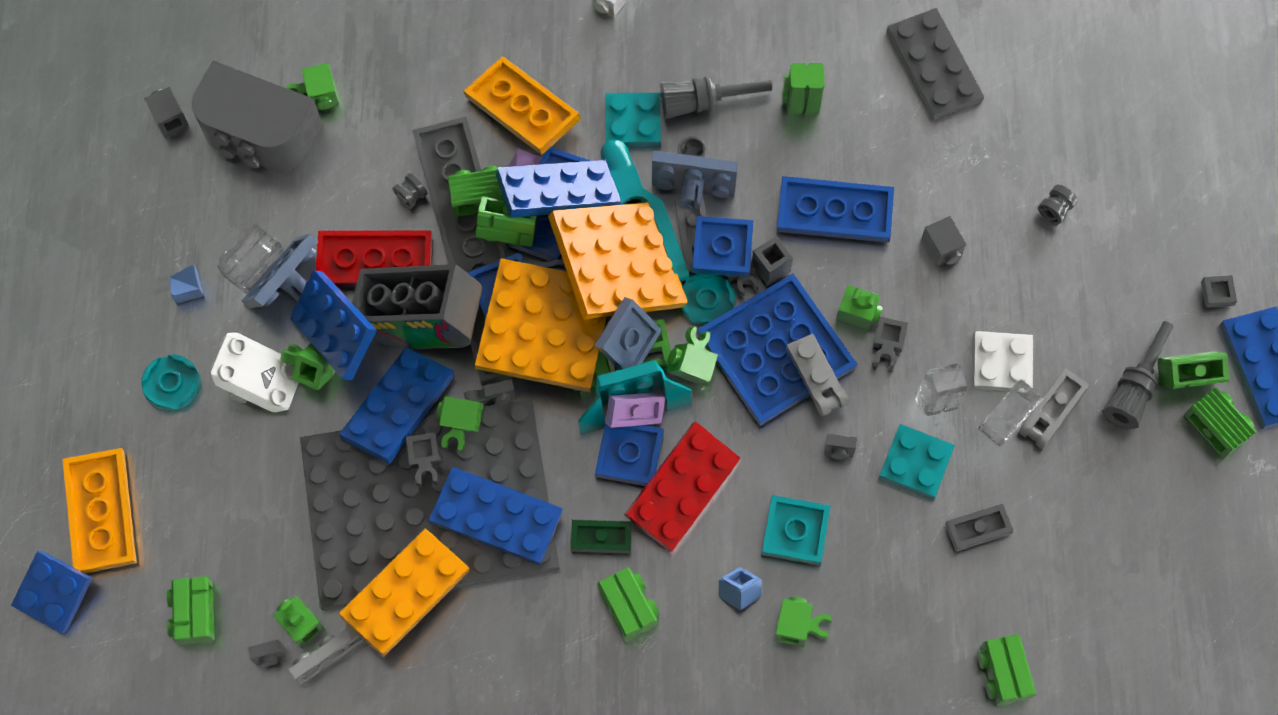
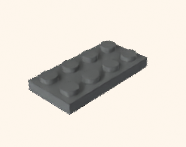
(935, 63)

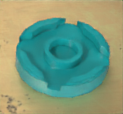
(707, 298)
(171, 383)

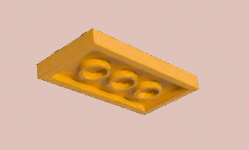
(522, 105)
(99, 511)
(404, 592)

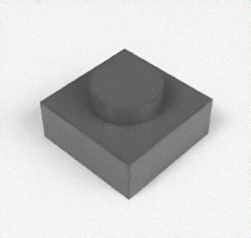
(1218, 291)
(840, 446)
(267, 653)

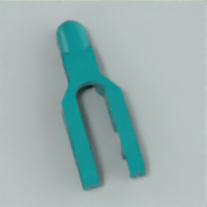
(630, 187)

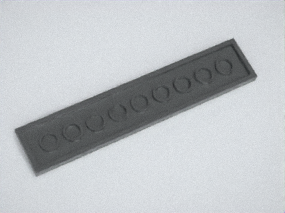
(442, 152)

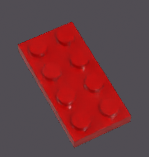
(346, 252)
(682, 486)

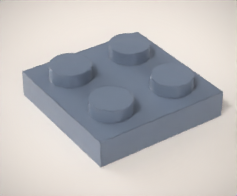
(628, 335)

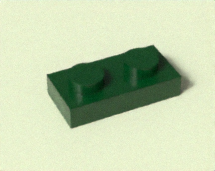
(601, 536)

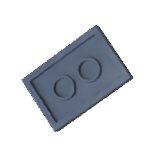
(693, 176)
(283, 274)

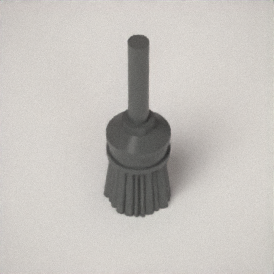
(702, 94)
(1137, 385)

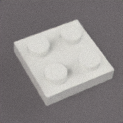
(1001, 360)

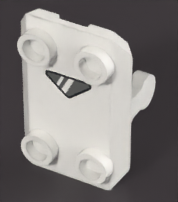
(253, 373)

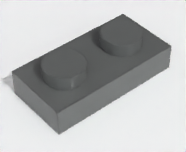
(979, 527)

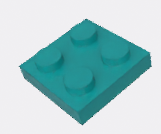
(633, 119)
(916, 462)
(796, 530)

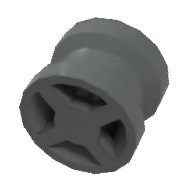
(410, 191)

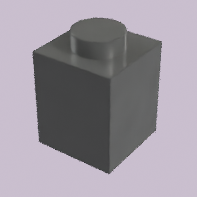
(166, 111)
(944, 241)
(772, 260)

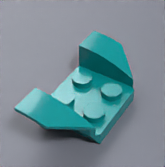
(632, 380)

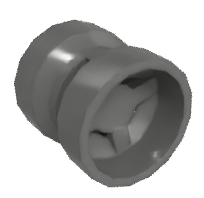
(692, 146)
(1055, 206)

